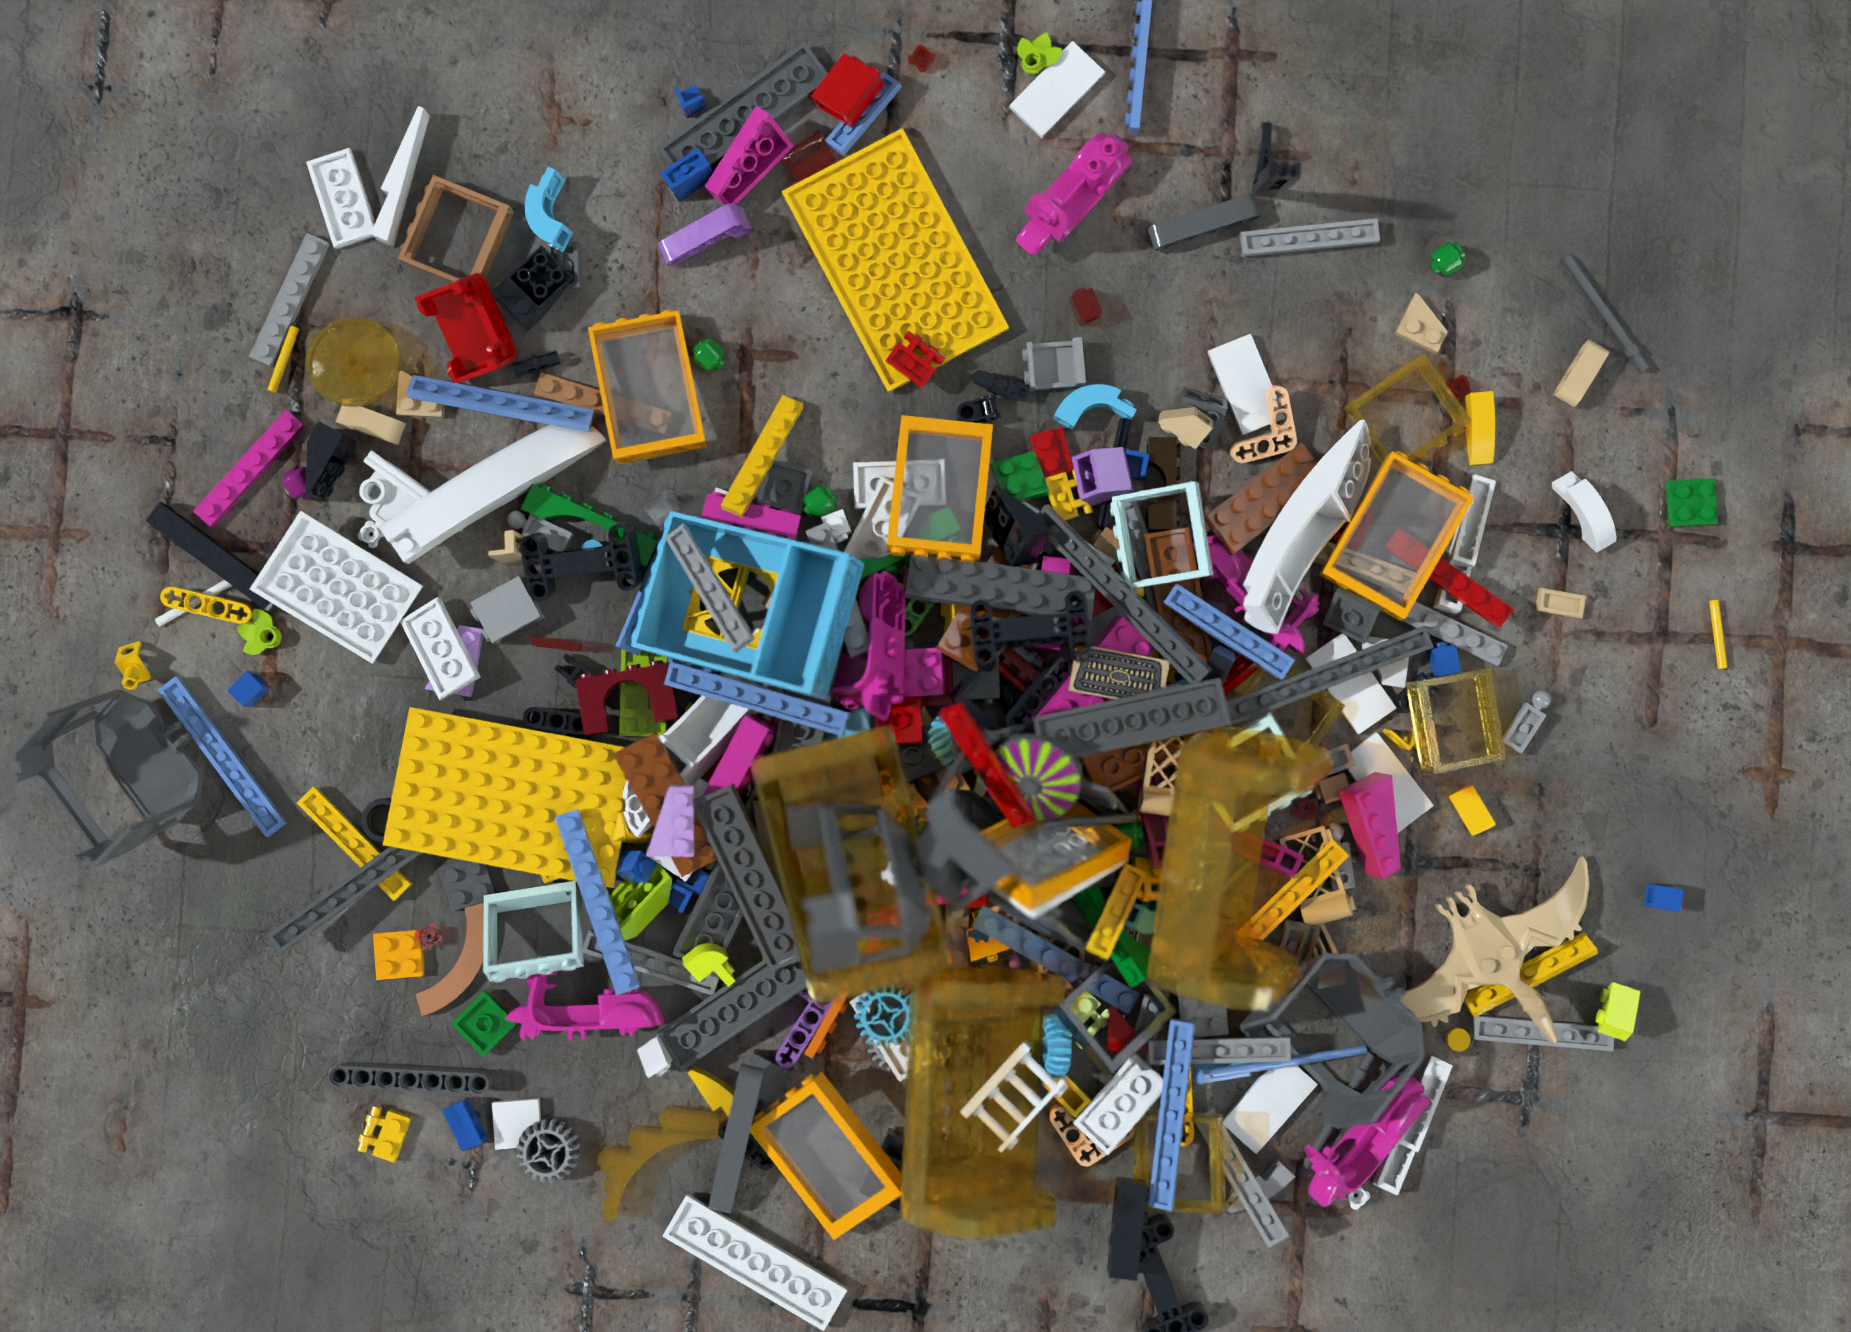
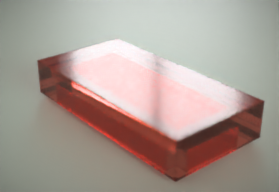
(556, 644)

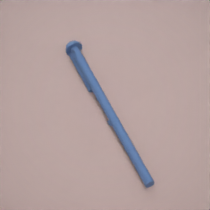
(1243, 1070)

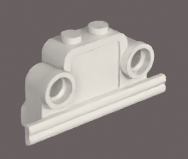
(389, 489)

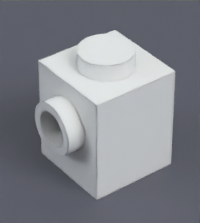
(838, 525)

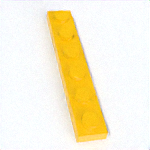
(762, 456)
(349, 838)
(1297, 889)
(1533, 973)

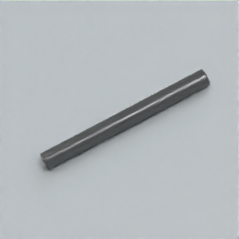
(1089, 820)

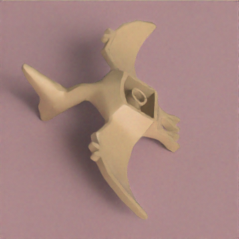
(1492, 950)

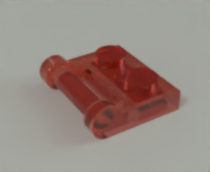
(813, 162)

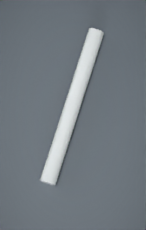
(195, 601)

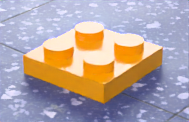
(398, 955)

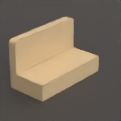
(511, 554)

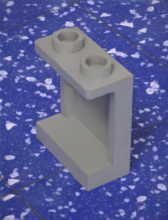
(1054, 365)
(506, 610)

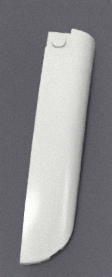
(486, 488)
(1304, 528)
(694, 745)

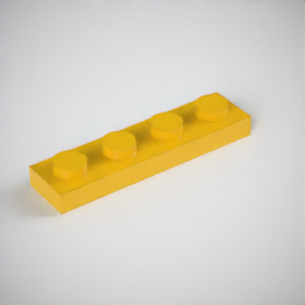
(1115, 911)

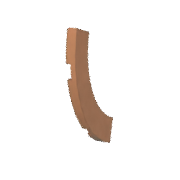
(465, 969)

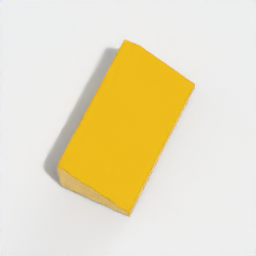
(1471, 810)
(624, 833)

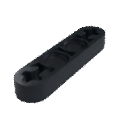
(1036, 690)

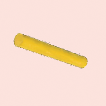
(283, 359)
(1718, 634)

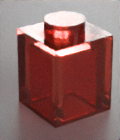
(1085, 305)

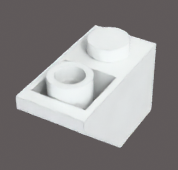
(654, 1057)

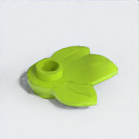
(1038, 51)
(257, 631)

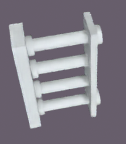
(991, 1090)

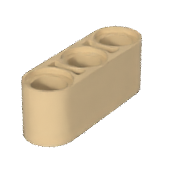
(1581, 373)
(371, 423)

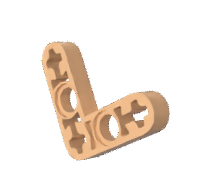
(1278, 431)
(1082, 1142)

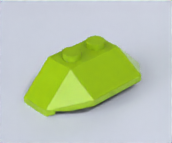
(640, 902)

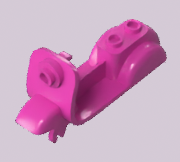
(1074, 192)
(1232, 573)
(883, 613)
(622, 1012)
(1365, 1146)

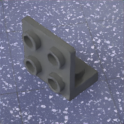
(1211, 406)

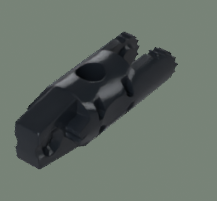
(1001, 385)

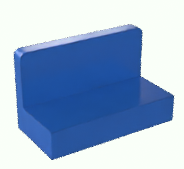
(687, 174)
(465, 1124)

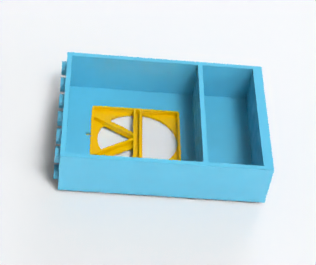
(804, 622)

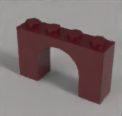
(594, 690)

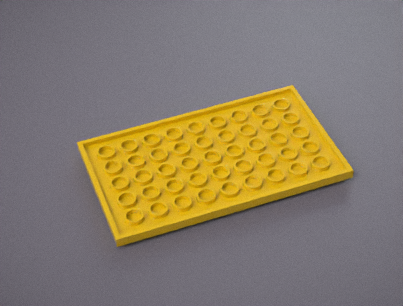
(894, 255)
(495, 793)

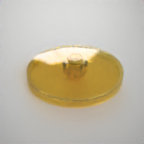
(353, 362)

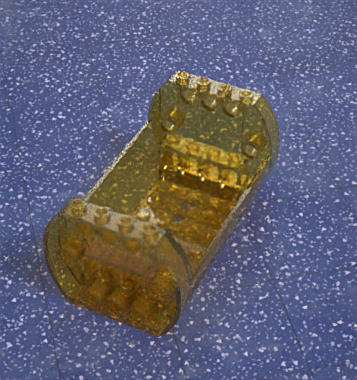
(857, 771)
(1214, 864)
(964, 1181)

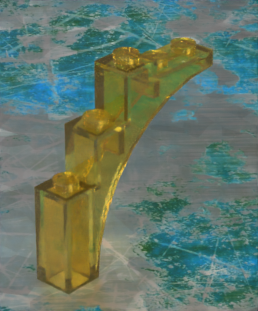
(620, 1162)

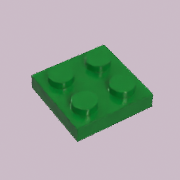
(1020, 476)
(1691, 502)
(483, 1023)

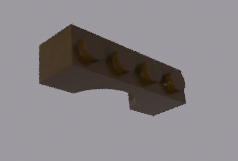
(1163, 456)

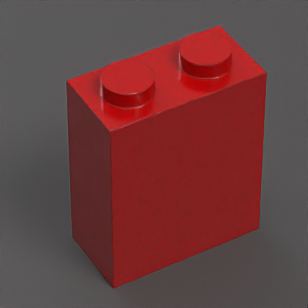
(848, 89)

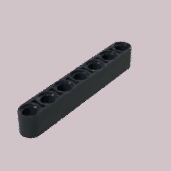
(207, 551)

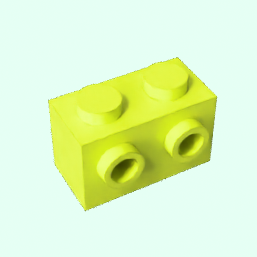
(1618, 1011)

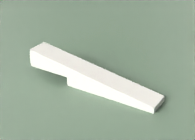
(399, 180)
(1467, 538)
(1396, 1164)

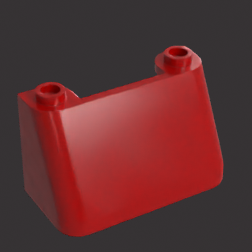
(470, 326)

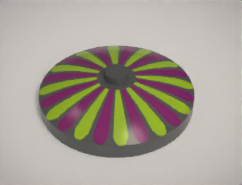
(1042, 772)

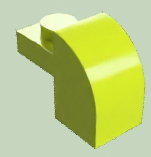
(709, 958)

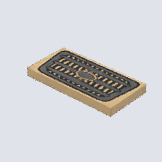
(1117, 673)

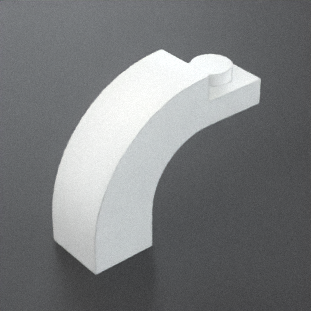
(1590, 509)

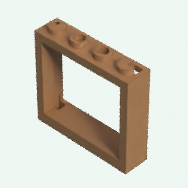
(425, 211)

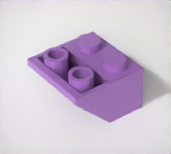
(1102, 474)

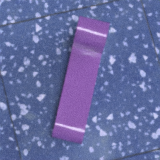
(703, 233)
(806, 1027)

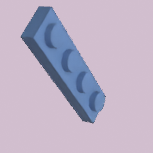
(844, 137)

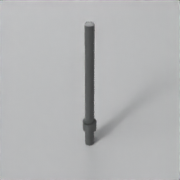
(1632, 350)
(1359, 1075)

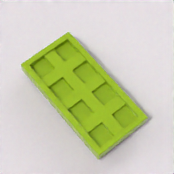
(635, 701)

